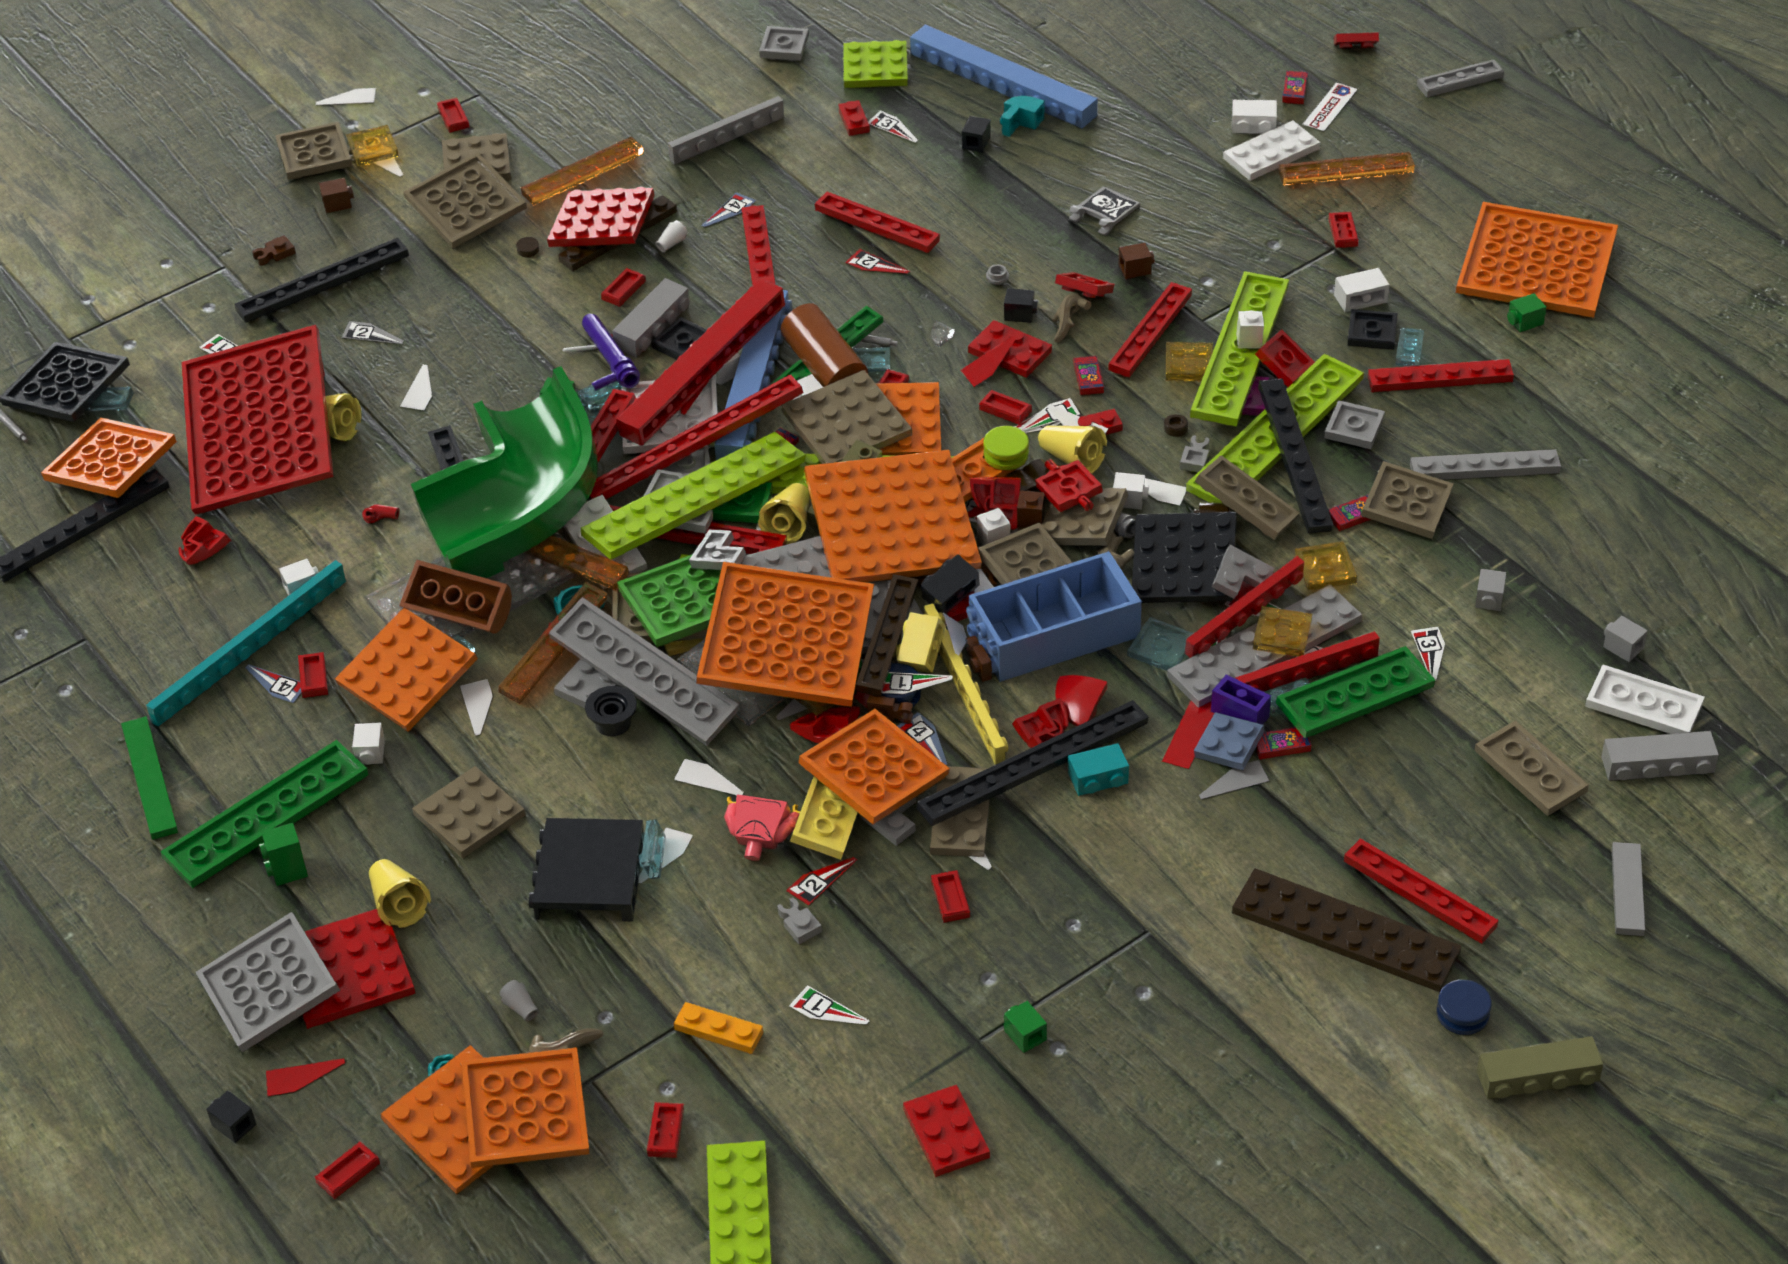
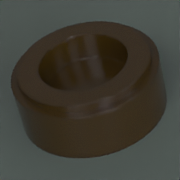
(527, 247)
(1176, 425)

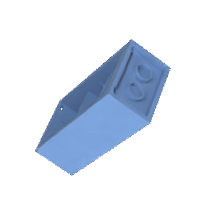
(1054, 616)

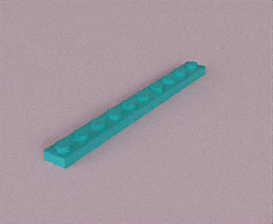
(245, 643)

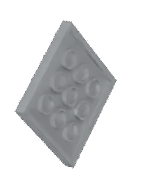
(267, 981)

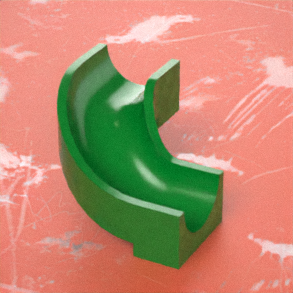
(519, 493)

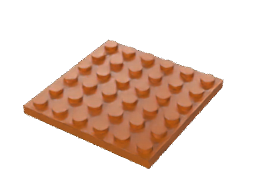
(1540, 254)
(891, 516)
(786, 634)

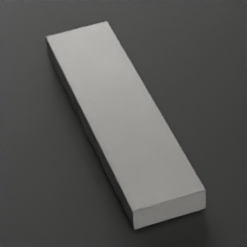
(1460, 78)
(1628, 889)

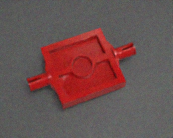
(1069, 485)

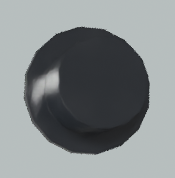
(611, 709)

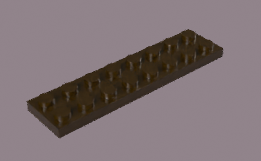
(1347, 929)

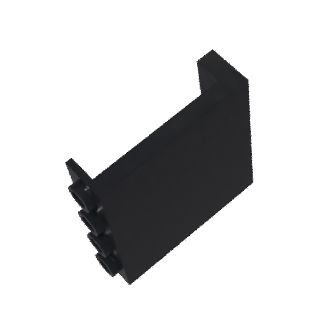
(588, 865)

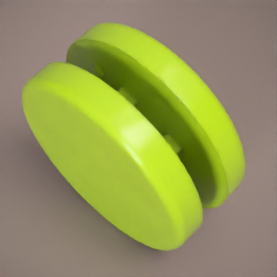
(1006, 447)

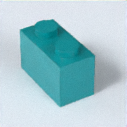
(1098, 769)

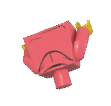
(759, 823)

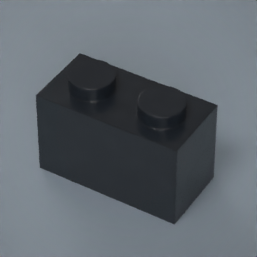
(950, 584)

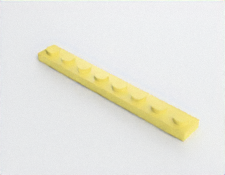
(970, 694)

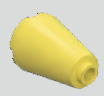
(343, 416)
(1074, 444)
(786, 513)
(397, 894)

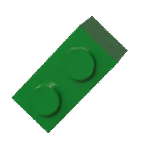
(284, 854)

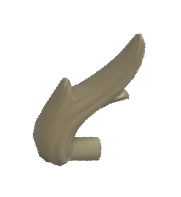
(1067, 308)
(1112, 548)
(573, 1040)

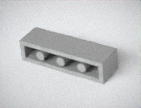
(651, 317)
(1659, 755)

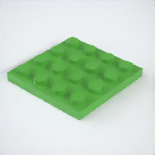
(672, 599)

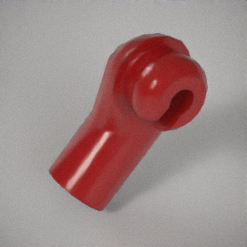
(380, 512)

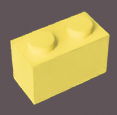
(921, 642)

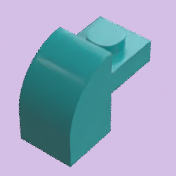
(1022, 111)

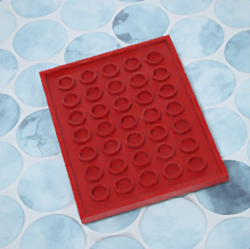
(256, 420)

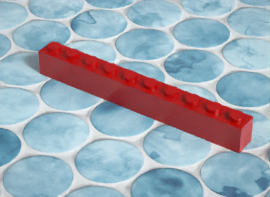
(700, 362)

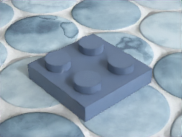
(1229, 741)

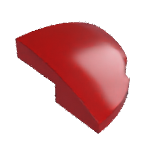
(997, 493)
(201, 541)
(1080, 696)
(1042, 724)
(822, 726)

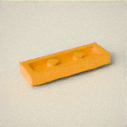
(718, 1028)

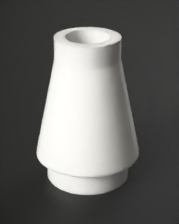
(673, 234)

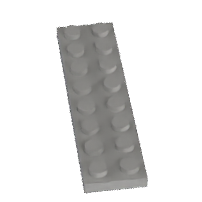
(1236, 655)
(644, 671)

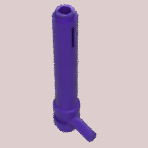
(621, 367)

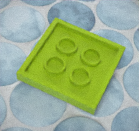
(875, 64)

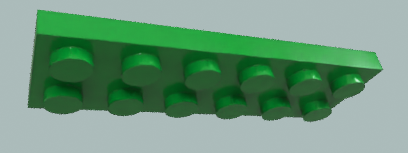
(1355, 691)

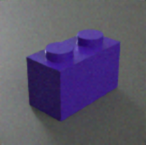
(1240, 701)

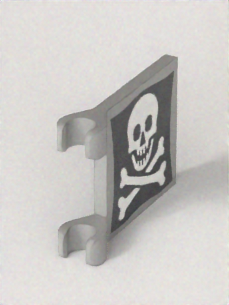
(1106, 206)

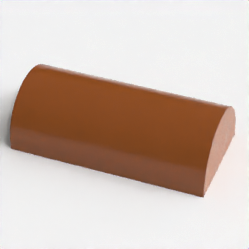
(820, 345)
(457, 597)

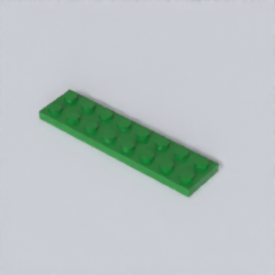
(271, 806)

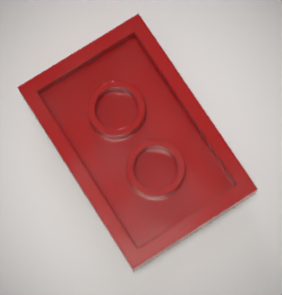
(1022, 356)
(946, 1130)

